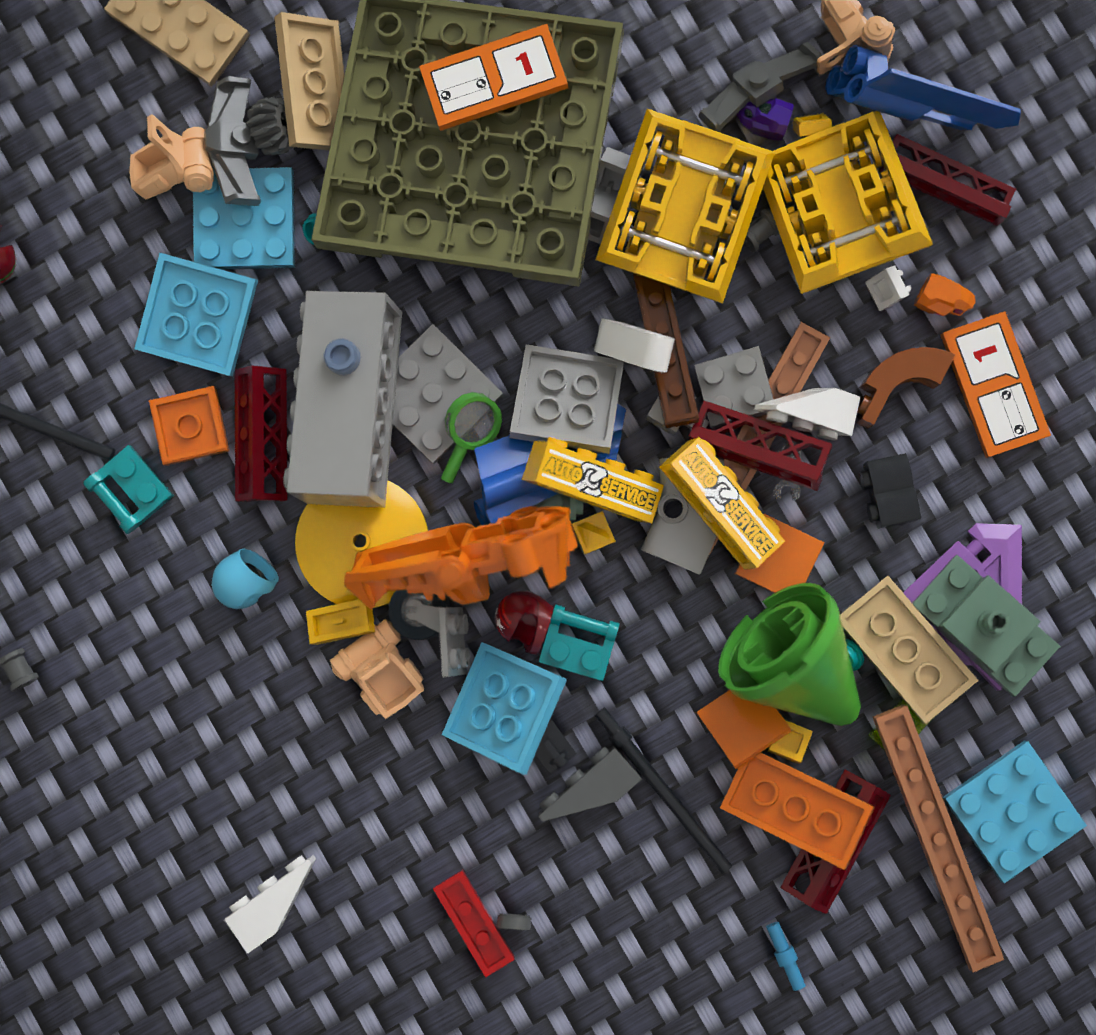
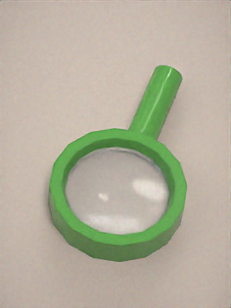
(470, 424)

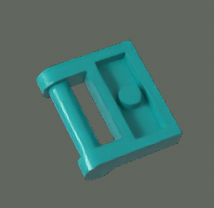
(136, 481)
(576, 654)

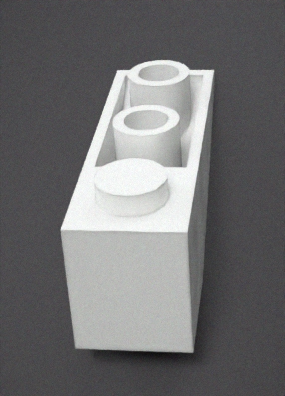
(819, 409)
(264, 915)

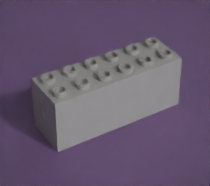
(344, 420)

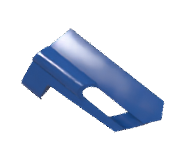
(870, 84)
(502, 469)

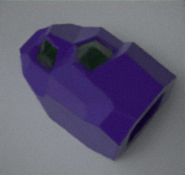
(768, 119)

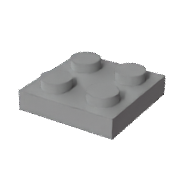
(735, 383)

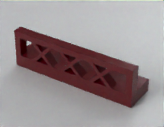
(950, 190)
(250, 433)
(762, 458)
(829, 878)

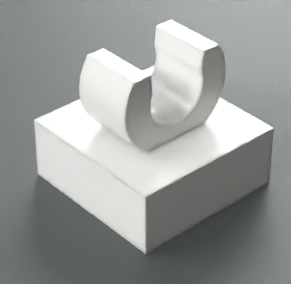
(887, 288)

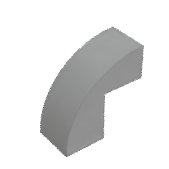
(609, 179)

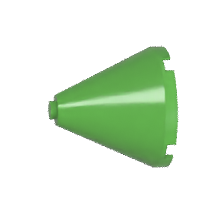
(794, 657)

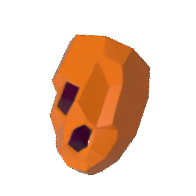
(944, 297)

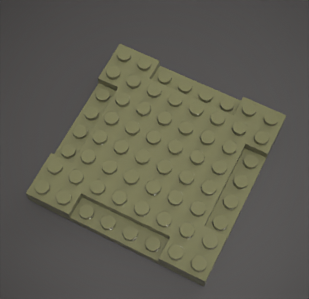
(481, 194)

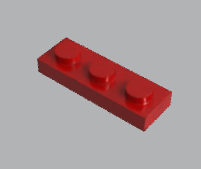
(474, 923)

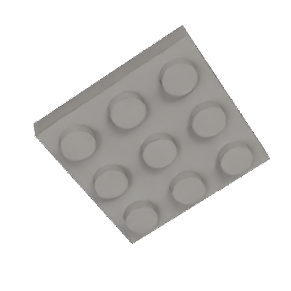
(427, 383)
(567, 398)

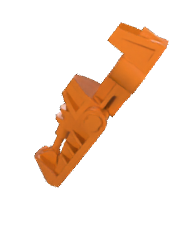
(461, 556)

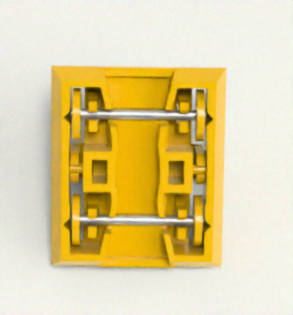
(843, 204)
(685, 205)

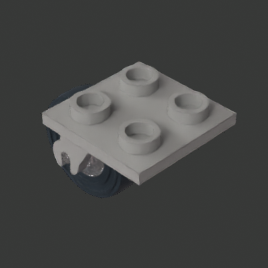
(425, 619)

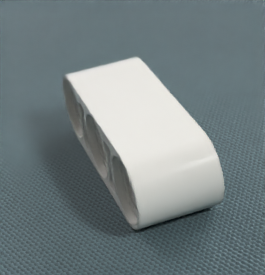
(634, 345)

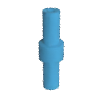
(785, 956)

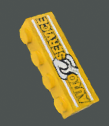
(593, 481)
(722, 503)

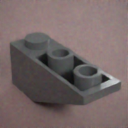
(599, 785)

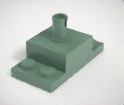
(986, 625)

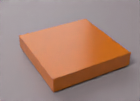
(189, 425)
(788, 564)
(742, 726)

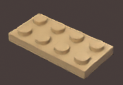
(185, 31)
(310, 77)
(907, 650)

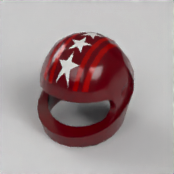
(524, 618)

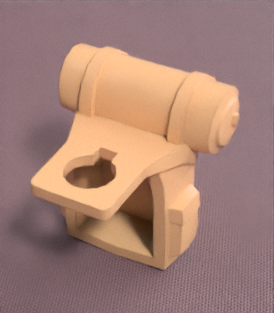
(851, 28)
(171, 161)
(379, 670)

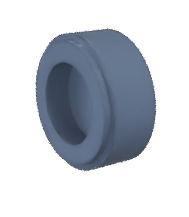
(342, 356)

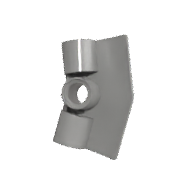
(682, 539)

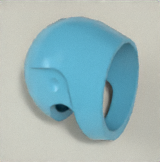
(237, 584)

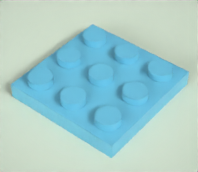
(246, 234)
(196, 314)
(504, 708)
(1014, 811)

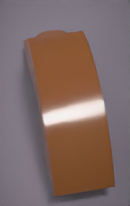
(912, 365)

